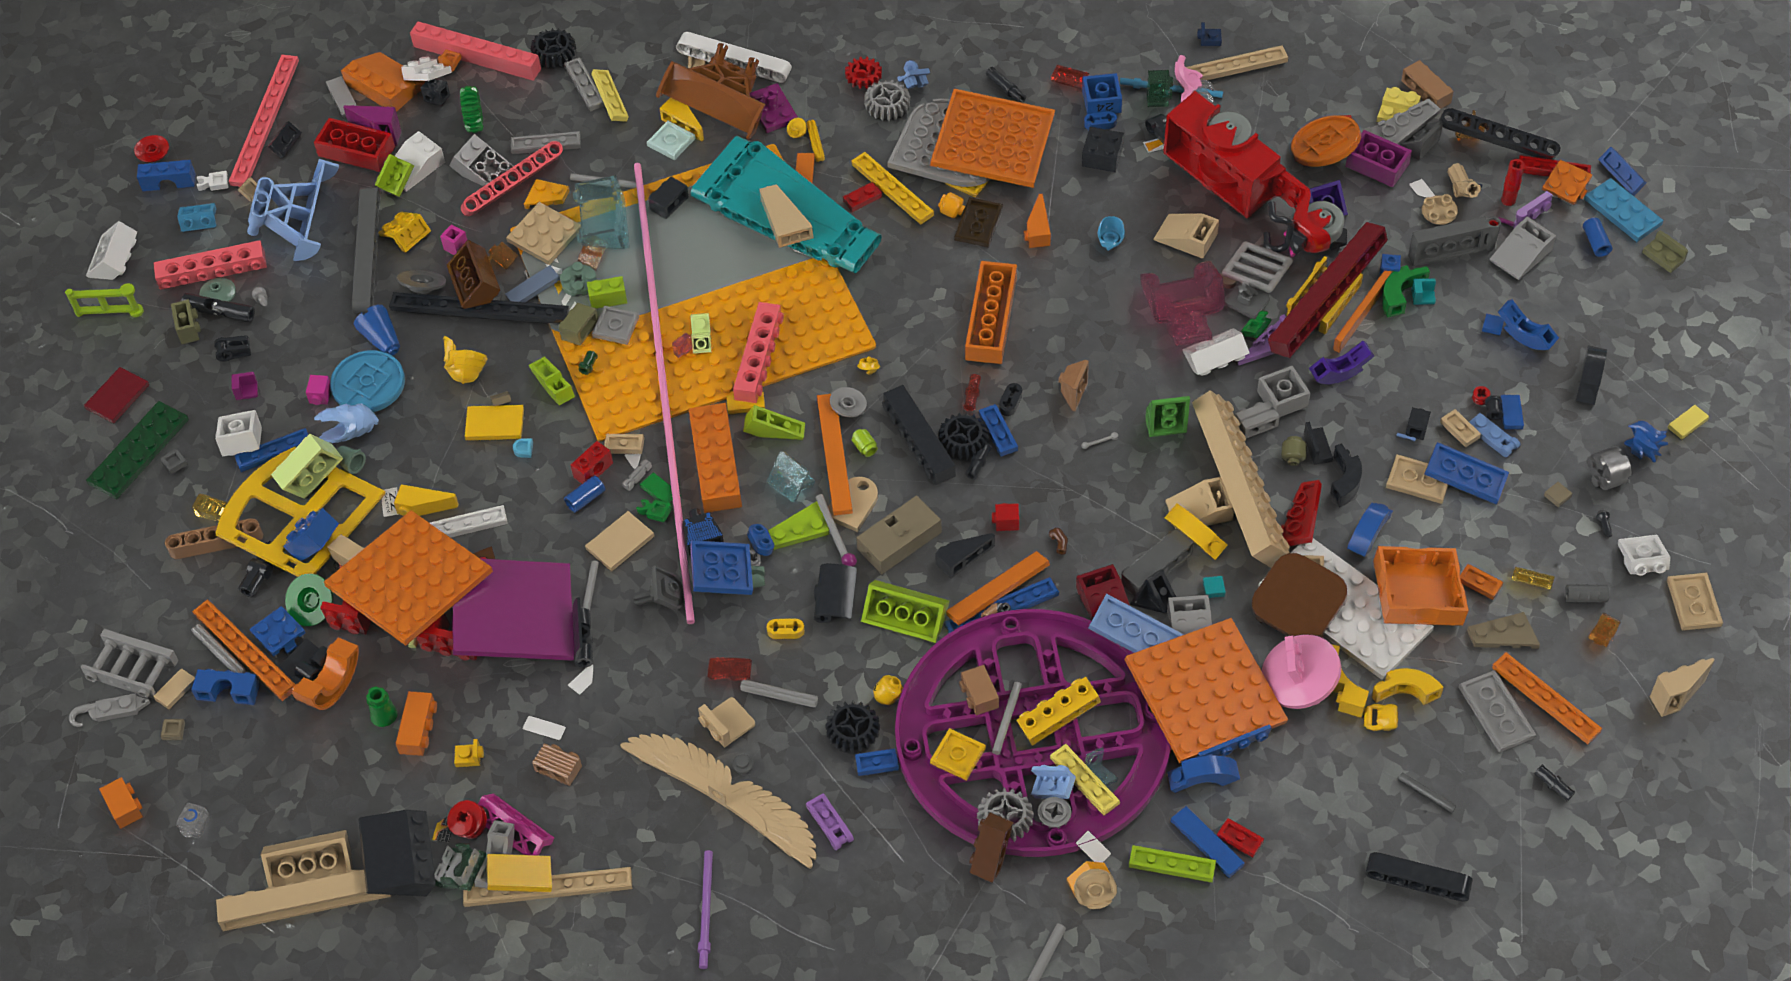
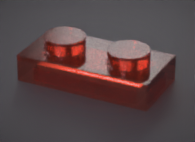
(1068, 76)

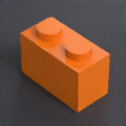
(121, 803)

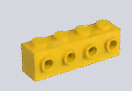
(1058, 710)

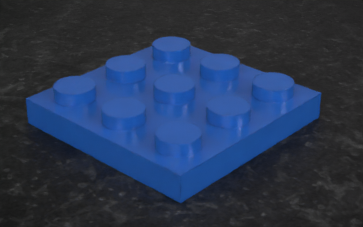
(721, 567)

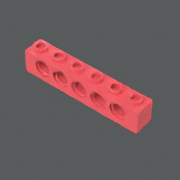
(210, 264)
(757, 352)

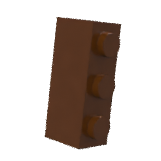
(990, 847)

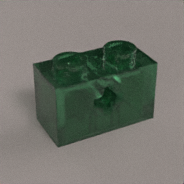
(1159, 88)

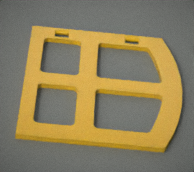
(274, 552)

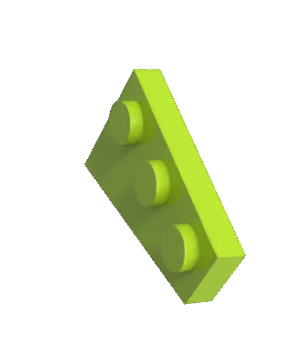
(800, 527)

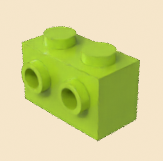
(607, 292)

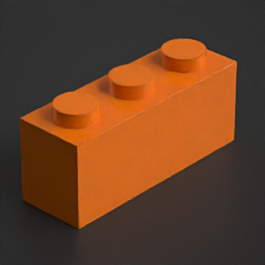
(416, 723)

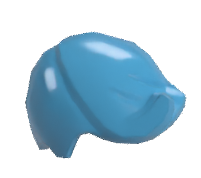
(1111, 232)

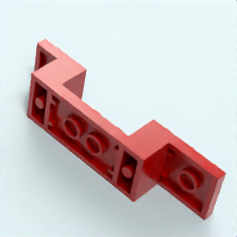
(434, 637)

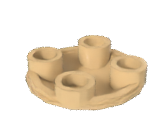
(1439, 209)

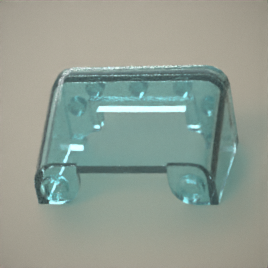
(602, 214)

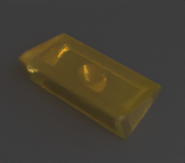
(1533, 578)

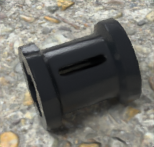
(1493, 406)

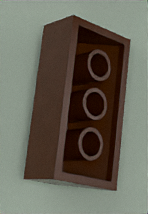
(473, 276)

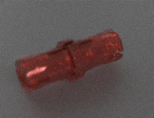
(972, 392)

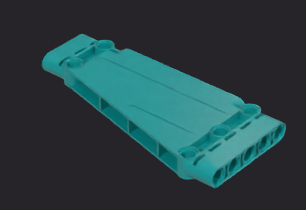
(733, 188)

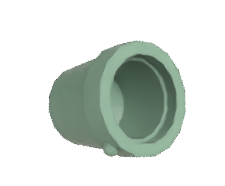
(352, 460)

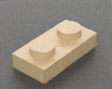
(1460, 428)
(625, 443)

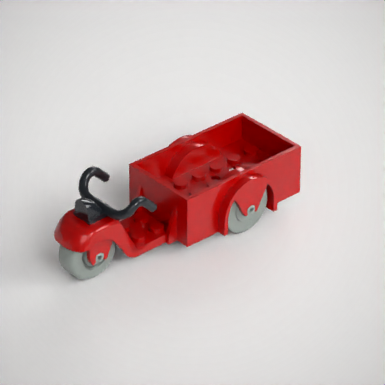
(1246, 173)

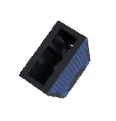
(701, 528)

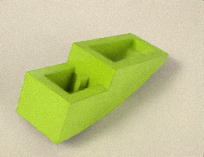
(552, 380)

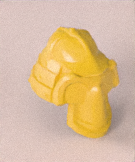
(462, 364)

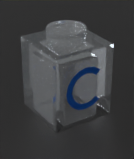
(193, 820)

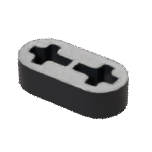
(1007, 398)

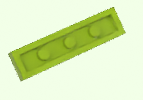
(1172, 863)

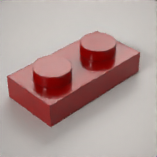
(862, 197)
(1240, 837)

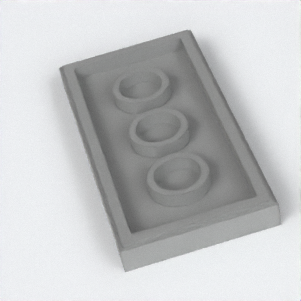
(1497, 711)

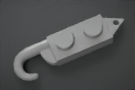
(110, 708)

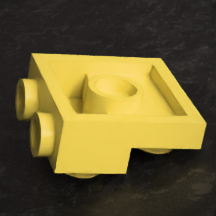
(1395, 102)

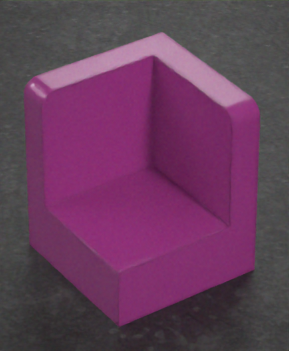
(244, 385)

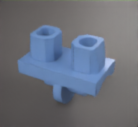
(914, 76)

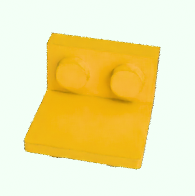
(406, 230)

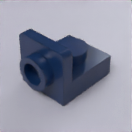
(1209, 37)

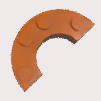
(332, 679)

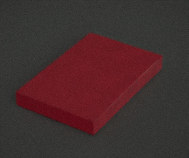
(116, 395)

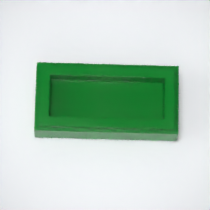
(657, 488)

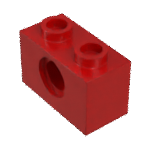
(592, 462)

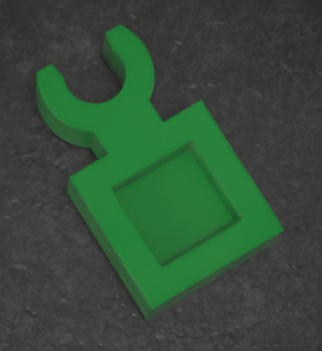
(656, 511)

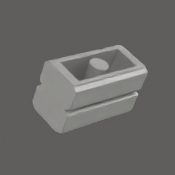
(1257, 418)

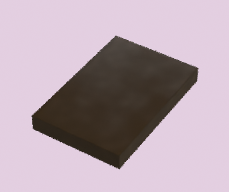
(978, 222)

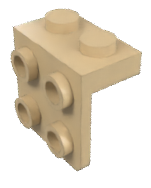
(726, 721)

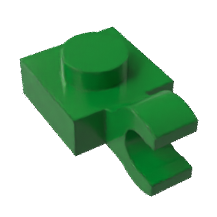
(1256, 327)

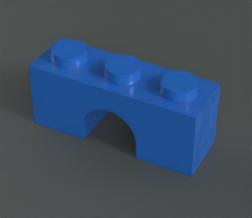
(179, 172)
(210, 683)

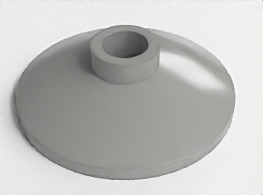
(848, 402)

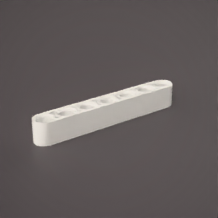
(705, 48)

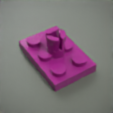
(777, 108)

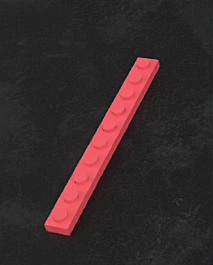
(264, 120)

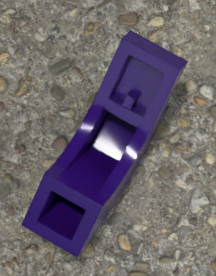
(1344, 367)

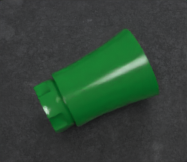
(381, 708)

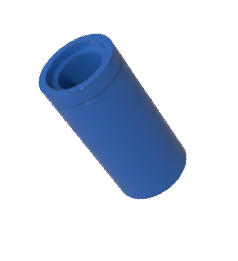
(1597, 237)
(584, 494)

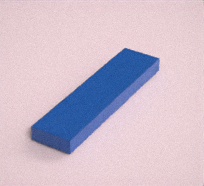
(269, 450)
(1207, 841)

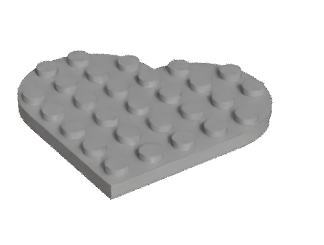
(918, 143)

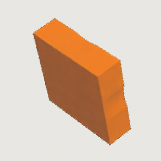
(1420, 586)

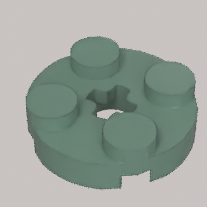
(574, 272)

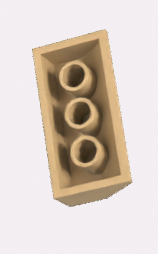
(307, 859)

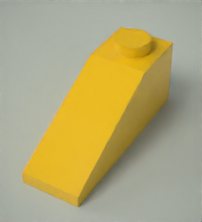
(682, 116)
(423, 500)

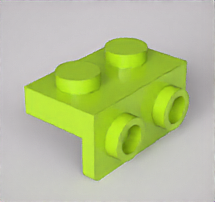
(394, 175)

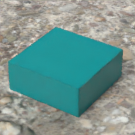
(1214, 586)

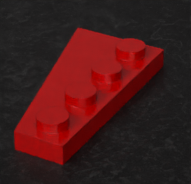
(1302, 516)

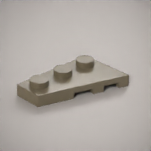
(1505, 631)

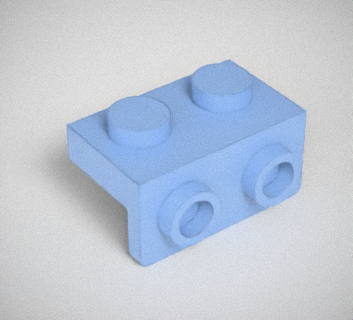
(1052, 782)

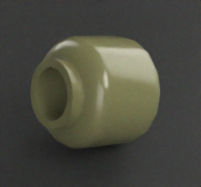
(1294, 450)

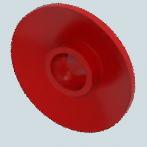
(151, 148)

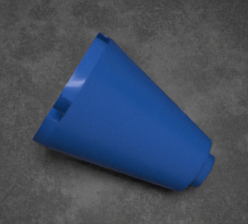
(378, 329)

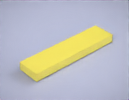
(609, 95)
(1086, 780)

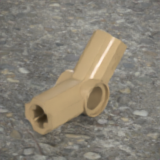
(1461, 183)

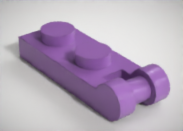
(1534, 208)
(829, 821)

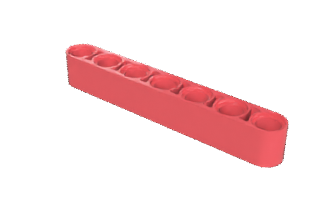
(507, 185)

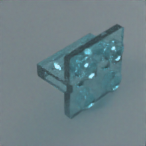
(789, 477)

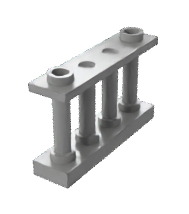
(130, 646)

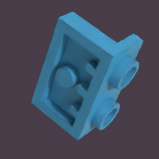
(197, 217)

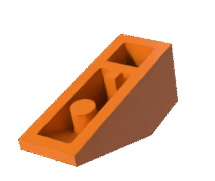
(1038, 228)

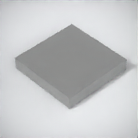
(615, 325)

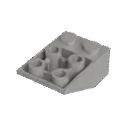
(479, 162)
(1524, 248)
(1189, 613)

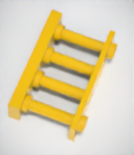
(1336, 310)

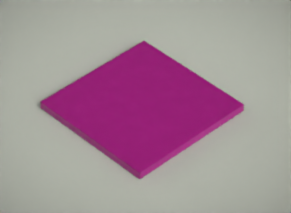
(517, 613)

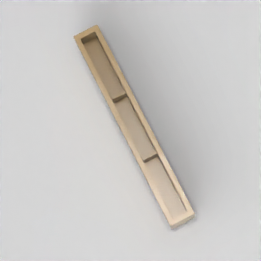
(293, 900)

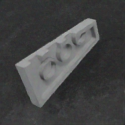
(1407, 123)

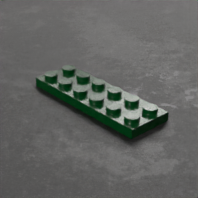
(137, 450)

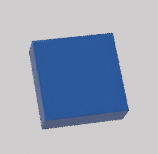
(1493, 324)

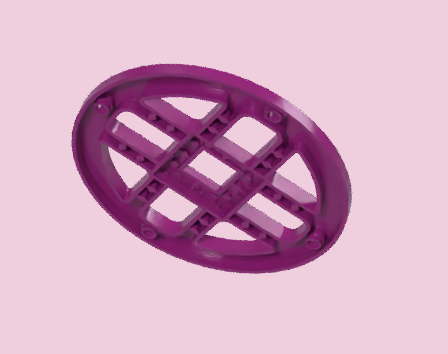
(1044, 631)

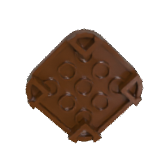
(1299, 596)

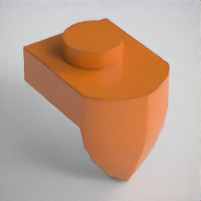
(449, 58)

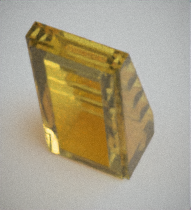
(202, 505)

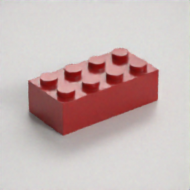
(354, 144)

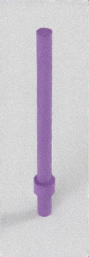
(704, 945)

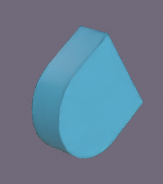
(523, 447)

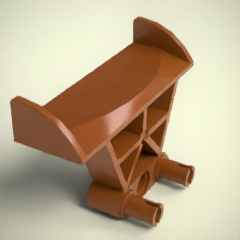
(717, 90)

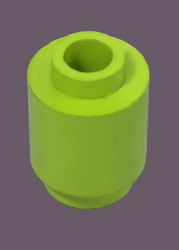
(864, 442)

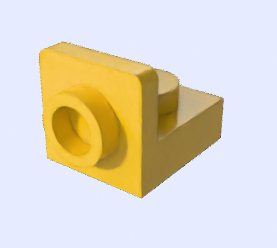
(468, 754)

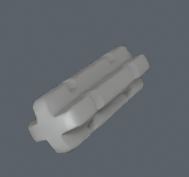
(637, 475)

